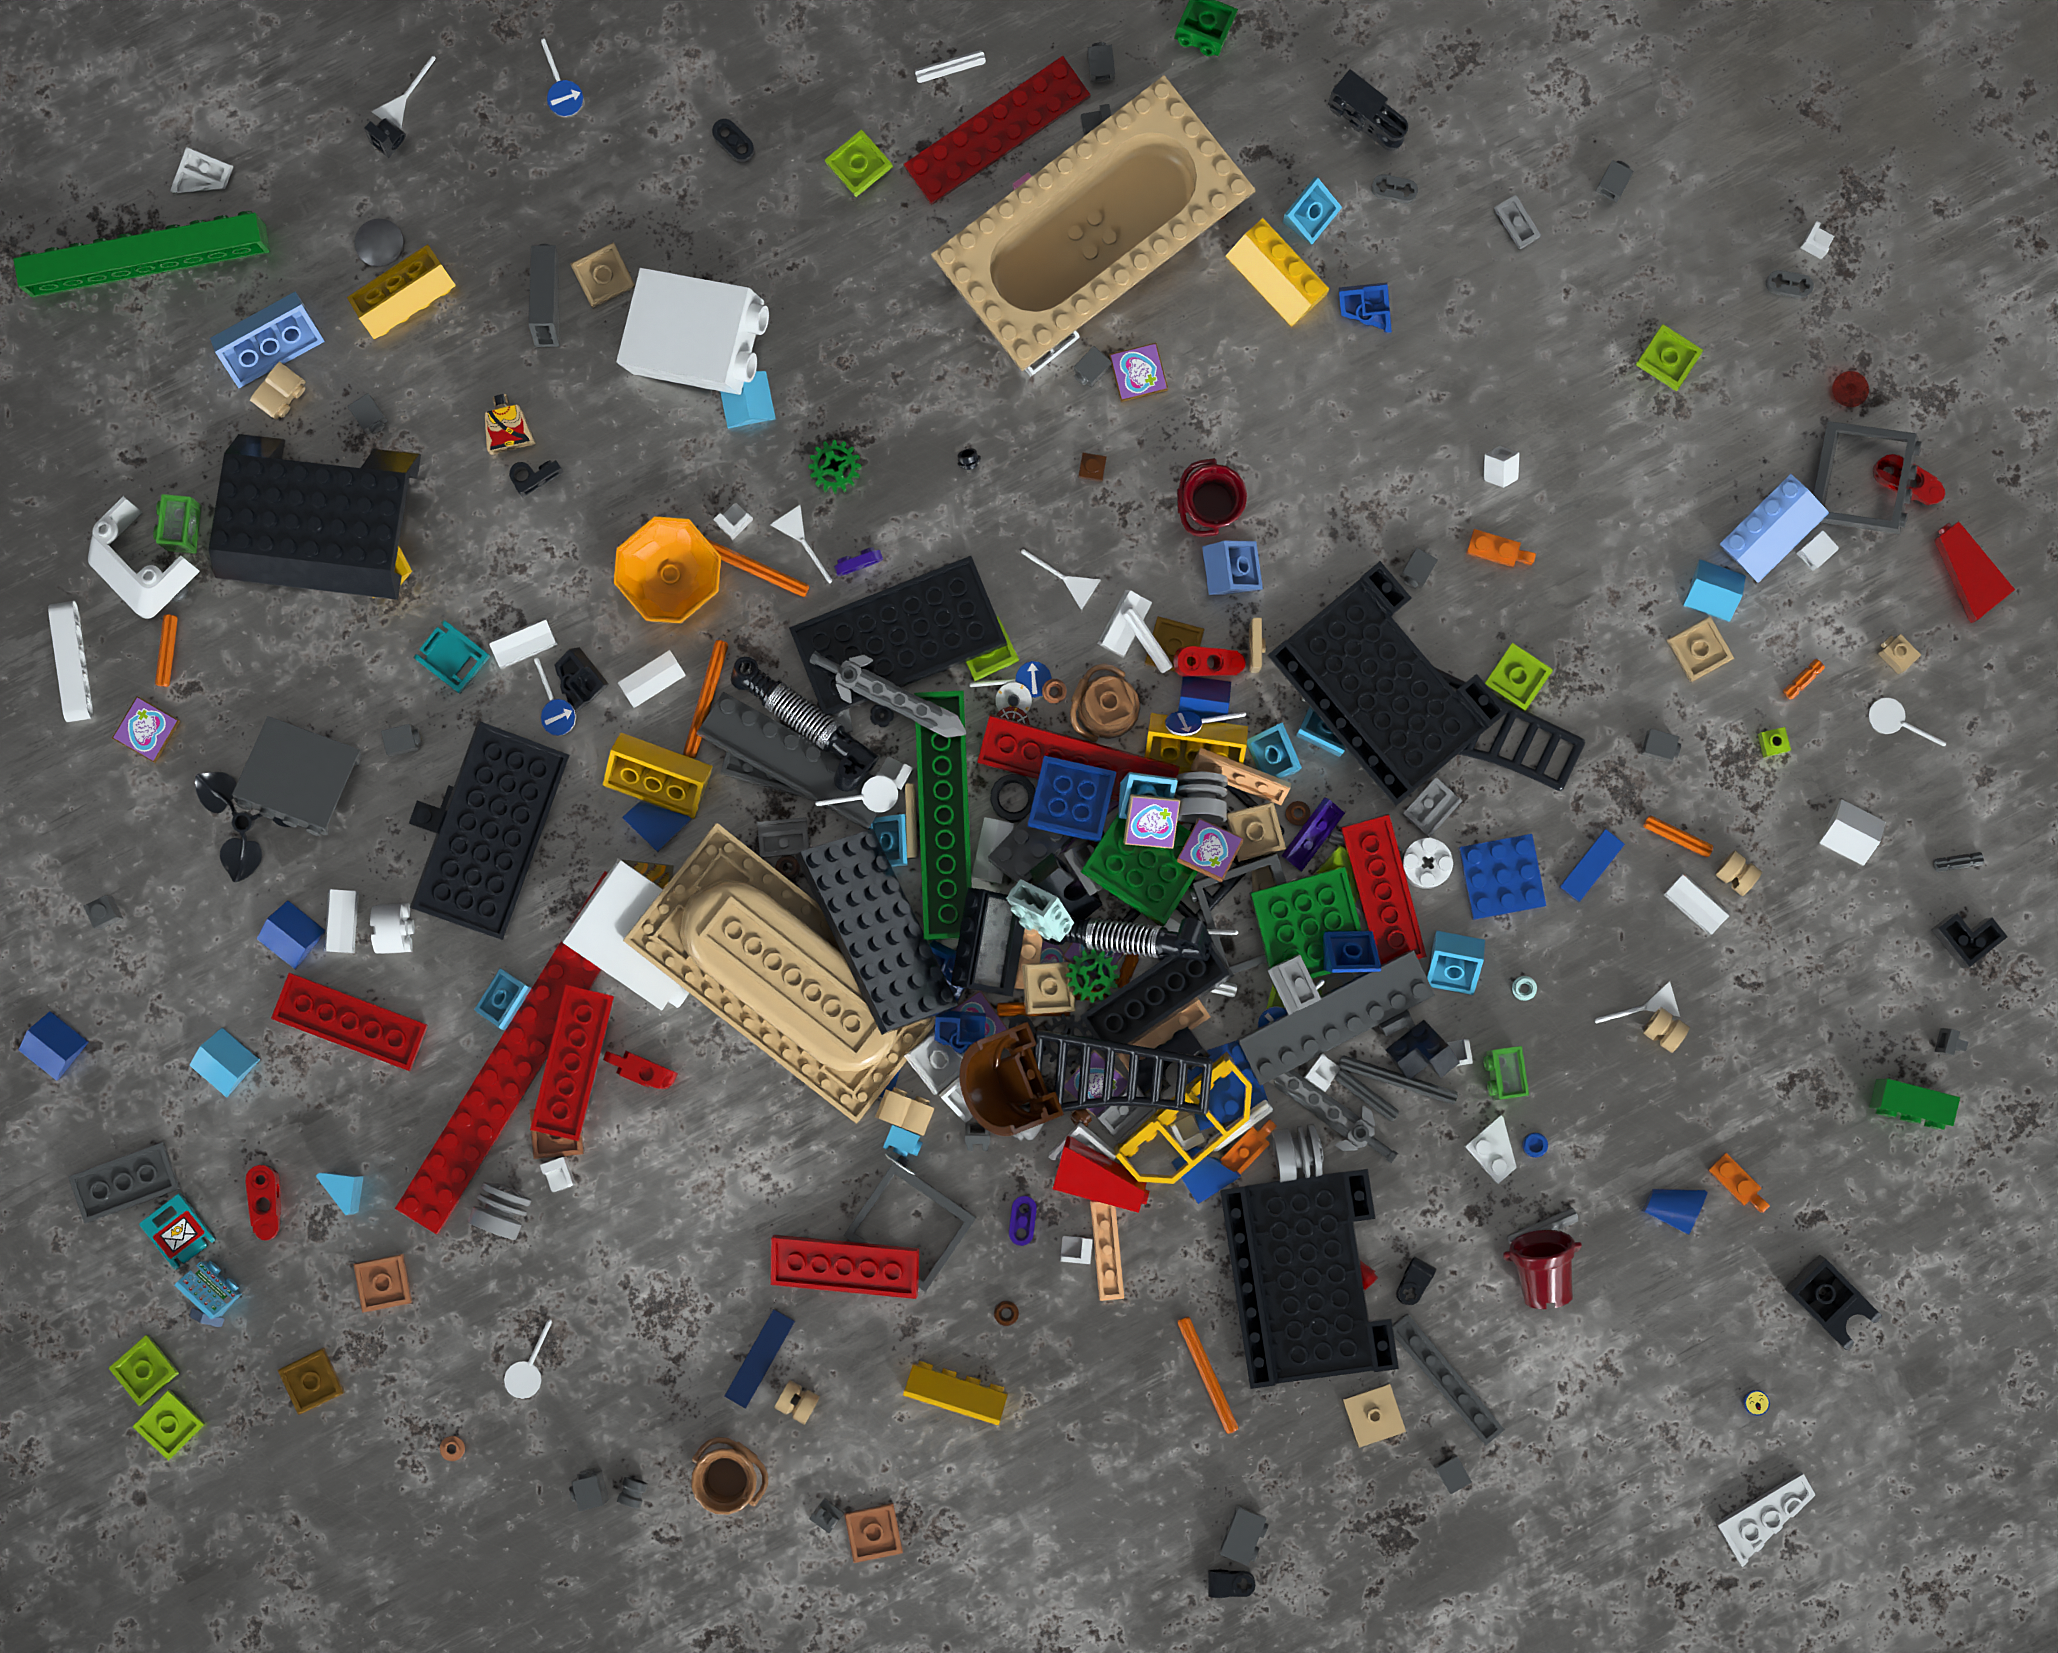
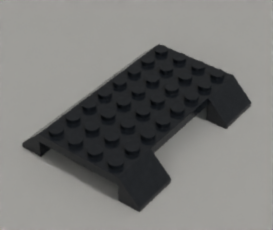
(310, 520)
(1381, 688)
(1304, 1279)

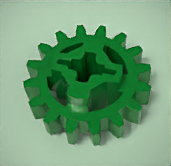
(825, 471)
(1081, 971)

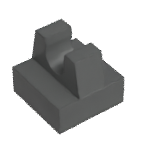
(1949, 1042)
(976, 1135)
(826, 1515)

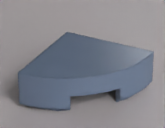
(201, 1317)

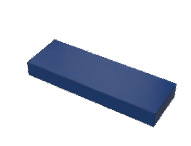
(1592, 865)

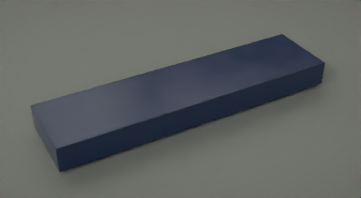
(759, 1358)

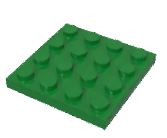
(1141, 875)
(1299, 912)

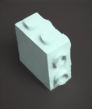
(1039, 911)

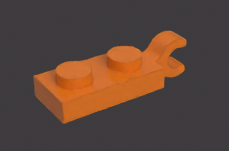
(1498, 549)
(1248, 1148)
(1738, 1182)

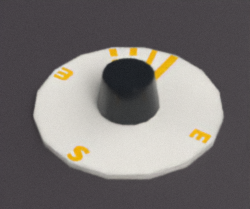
(1014, 695)
(902, 1162)

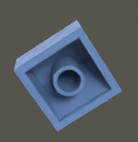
(1232, 567)

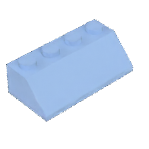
(265, 339)
(1774, 528)

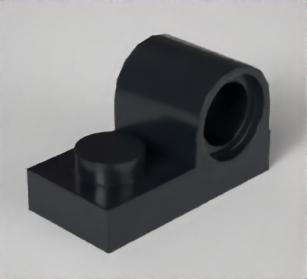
(385, 136)
(546, 473)

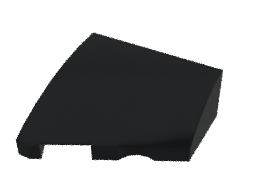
(579, 678)

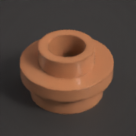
(1060, 694)
(460, 1448)

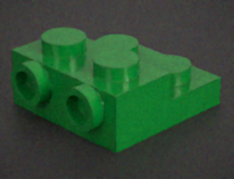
(1205, 25)

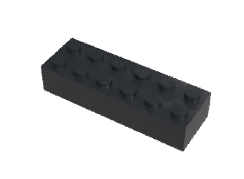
(1155, 997)

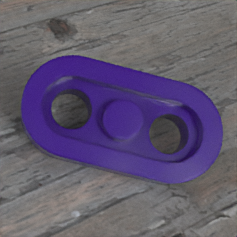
(867, 558)
(1022, 1220)

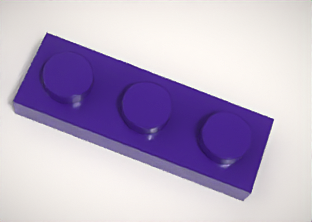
(1313, 834)

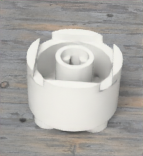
(1428, 849)
(391, 928)

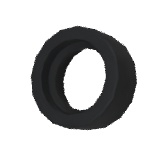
(1003, 781)

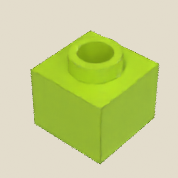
(1767, 746)

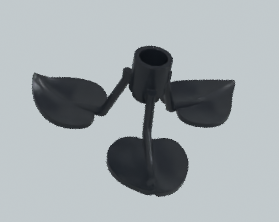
(237, 856)

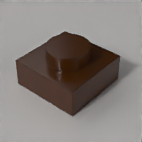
(1092, 467)

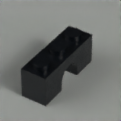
(1054, 876)
(1183, 1042)

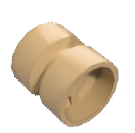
(1738, 873)
(1665, 1029)
(805, 1405)

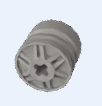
(1201, 796)
(1297, 1152)
(499, 1210)

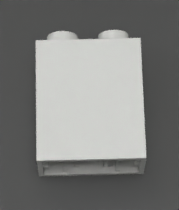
(692, 331)
(605, 923)

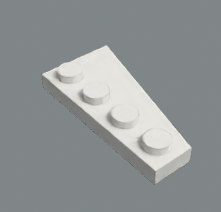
(1758, 1520)

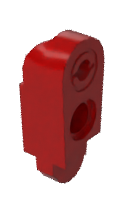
(1927, 490)
(1225, 661)
(641, 1070)
(264, 1223)

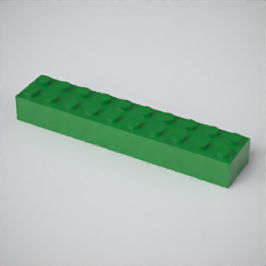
(141, 254)
(943, 822)

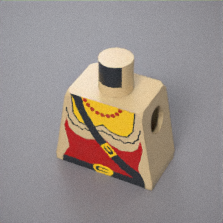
(506, 427)

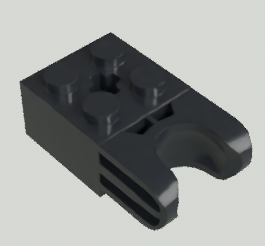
(1368, 111)
(1837, 1304)

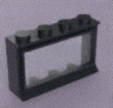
(988, 944)

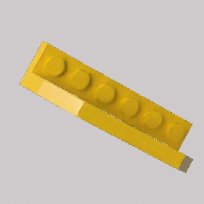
(1148, 1130)

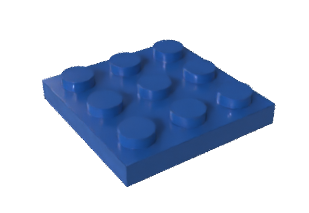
(1072, 799)
(1502, 876)
(1228, 1092)

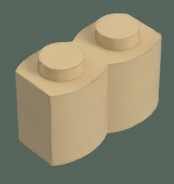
(278, 391)
(905, 1112)

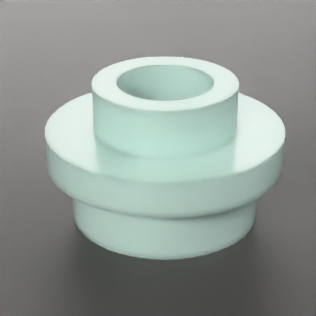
(1532, 988)

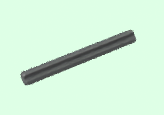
(1398, 1079)

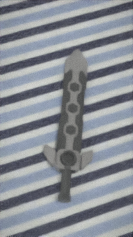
(888, 694)
(1333, 1114)

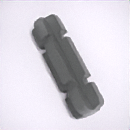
(1958, 861)

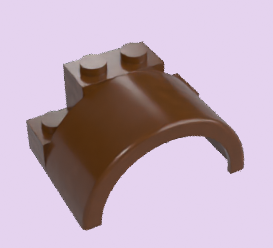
(998, 1087)

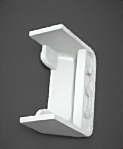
(149, 588)

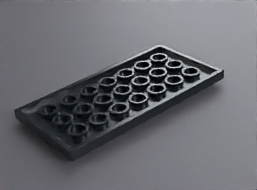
(904, 629)
(489, 830)
(876, 931)

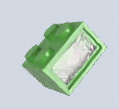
(178, 523)
(1506, 1073)

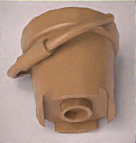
(1104, 705)
(726, 1477)

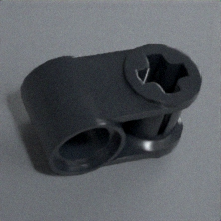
(1418, 1277)
(1224, 1583)

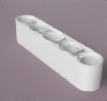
(70, 661)

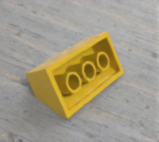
(1277, 272)
(401, 292)
(1179, 750)
(657, 775)
(955, 1393)

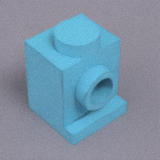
(903, 1141)

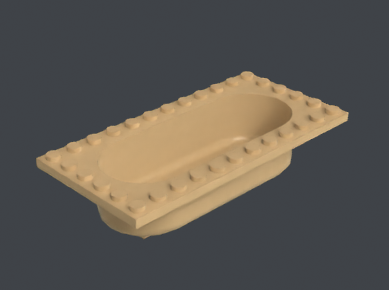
(1093, 223)
(772, 971)

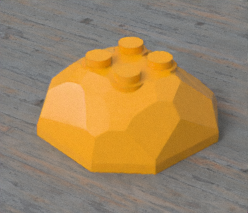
(667, 569)

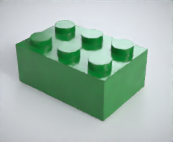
(1914, 1103)

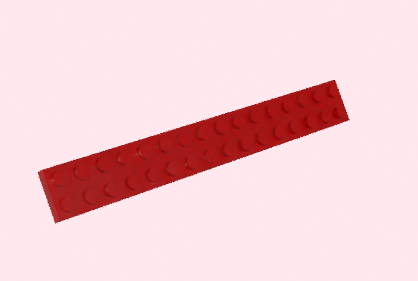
(495, 1091)

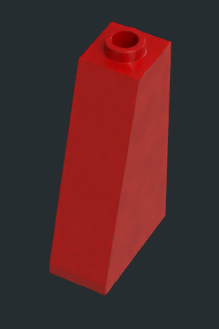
(1972, 572)
(1098, 1178)

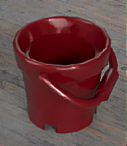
(1211, 496)
(1544, 1266)

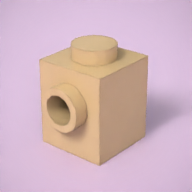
(1898, 653)

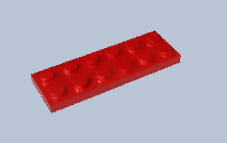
(1383, 887)
(349, 1021)
(572, 1063)
(844, 1266)

